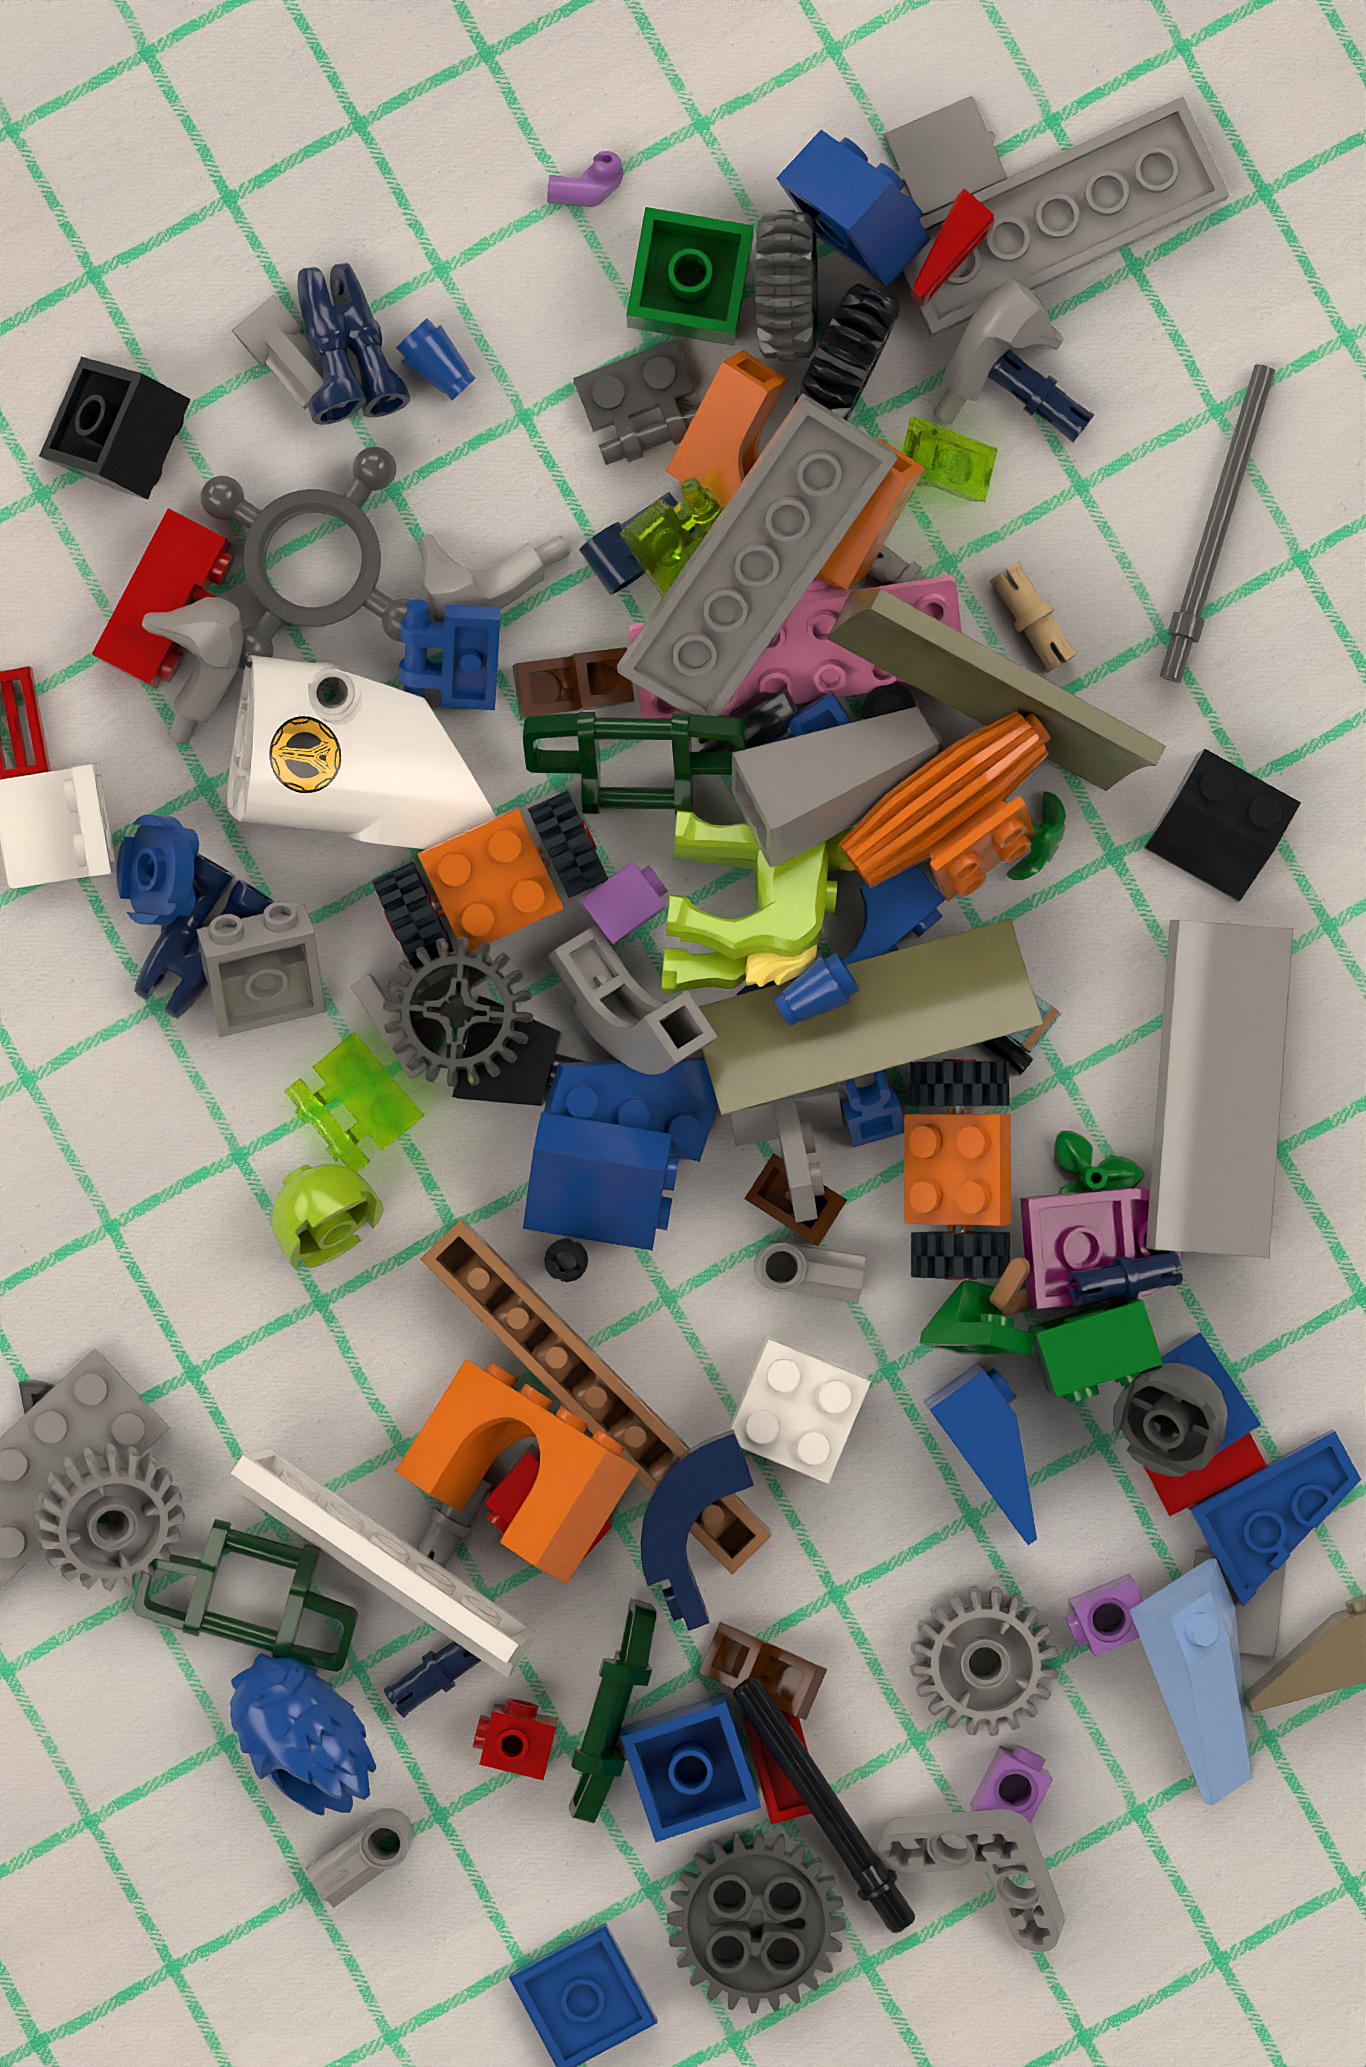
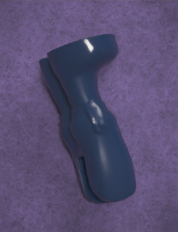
(341, 327)
(178, 943)

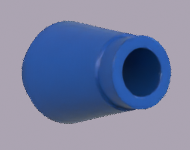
(435, 359)
(817, 990)

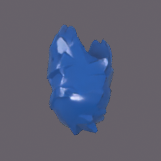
(301, 1734)

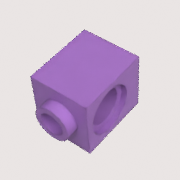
(625, 901)
(1121, 1592)
(1005, 1763)

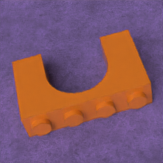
(725, 445)
(576, 1478)

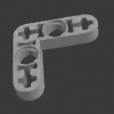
(998, 1856)

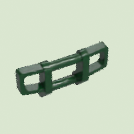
(587, 760)
(279, 1642)
(599, 1756)

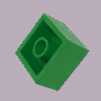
(689, 276)
(1095, 1347)

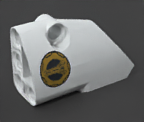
(351, 765)

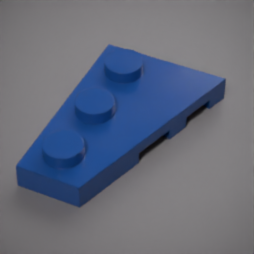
(1272, 1510)

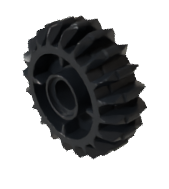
(850, 350)

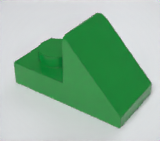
(975, 1326)

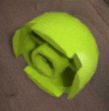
(321, 1212)

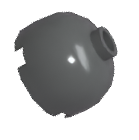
(1172, 1418)

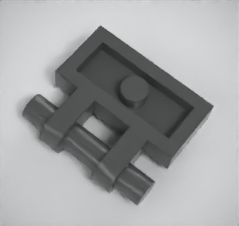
(632, 388)

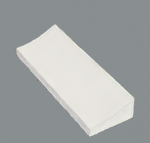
(384, 1560)

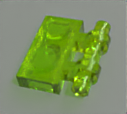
(661, 533)
(366, 1091)

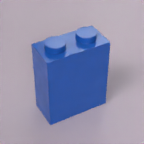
(599, 1181)

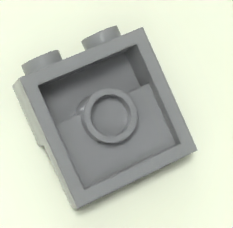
(261, 968)

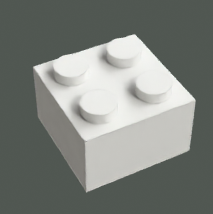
(798, 1409)

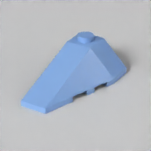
(1197, 1663)

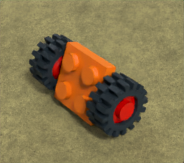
(491, 878)
(958, 1169)

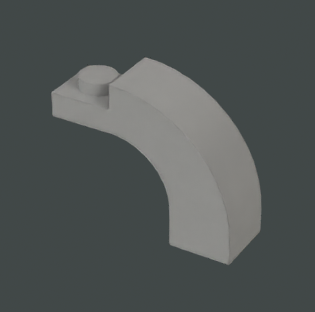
(621, 1014)

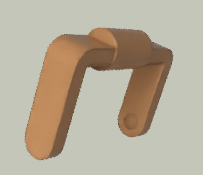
(1006, 1293)

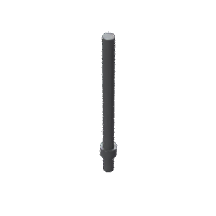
(1186, 624)

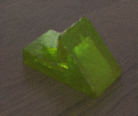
(950, 460)

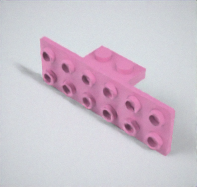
(808, 662)

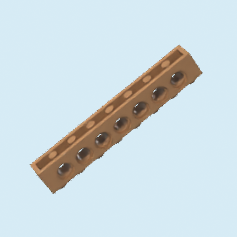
(583, 1381)

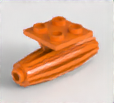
(955, 810)

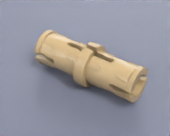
(1033, 617)

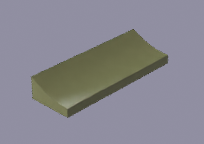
(989, 685)
(906, 1010)

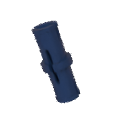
(1040, 395)
(1124, 1278)
(427, 1679)

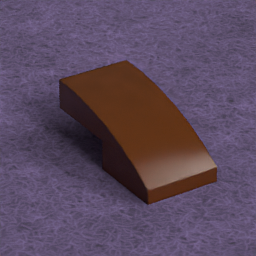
(571, 683)
(786, 1676)

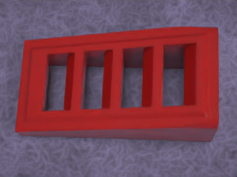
(960, 235)

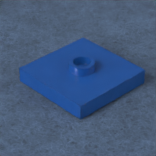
(583, 1998)

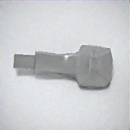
(1004, 320)
(492, 587)
(216, 637)

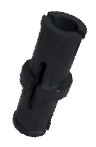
(559, 1272)

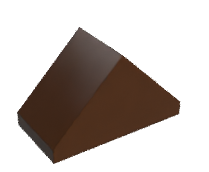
(773, 1197)

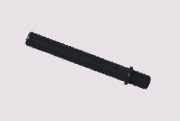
(865, 1866)

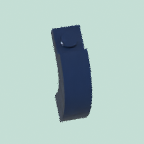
(685, 1489)

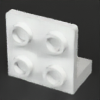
(55, 827)

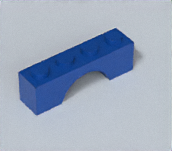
(891, 911)

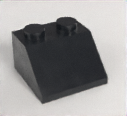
(115, 427)
(1222, 824)

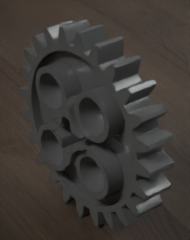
(754, 1971)

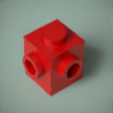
(516, 1738)

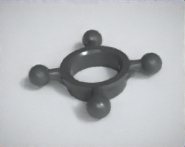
(224, 499)

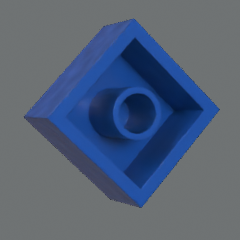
(856, 206)
(690, 1767)

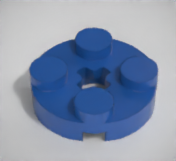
(158, 870)

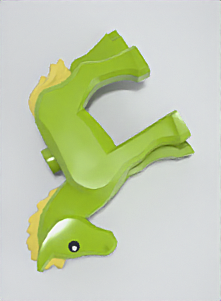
(765, 945)

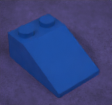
(987, 1434)

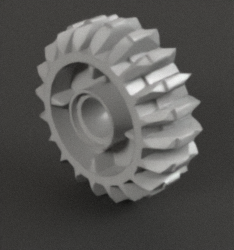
(102, 1485)
(988, 1694)

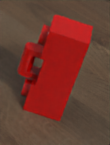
(170, 575)

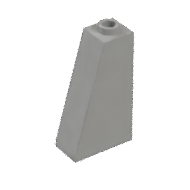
(827, 779)

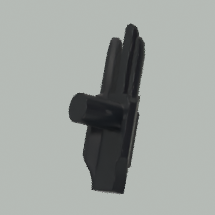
(764, 717)

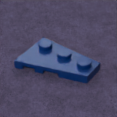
(613, 1093)

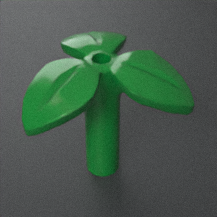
(1046, 840)
(1075, 1156)

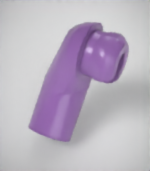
(592, 186)

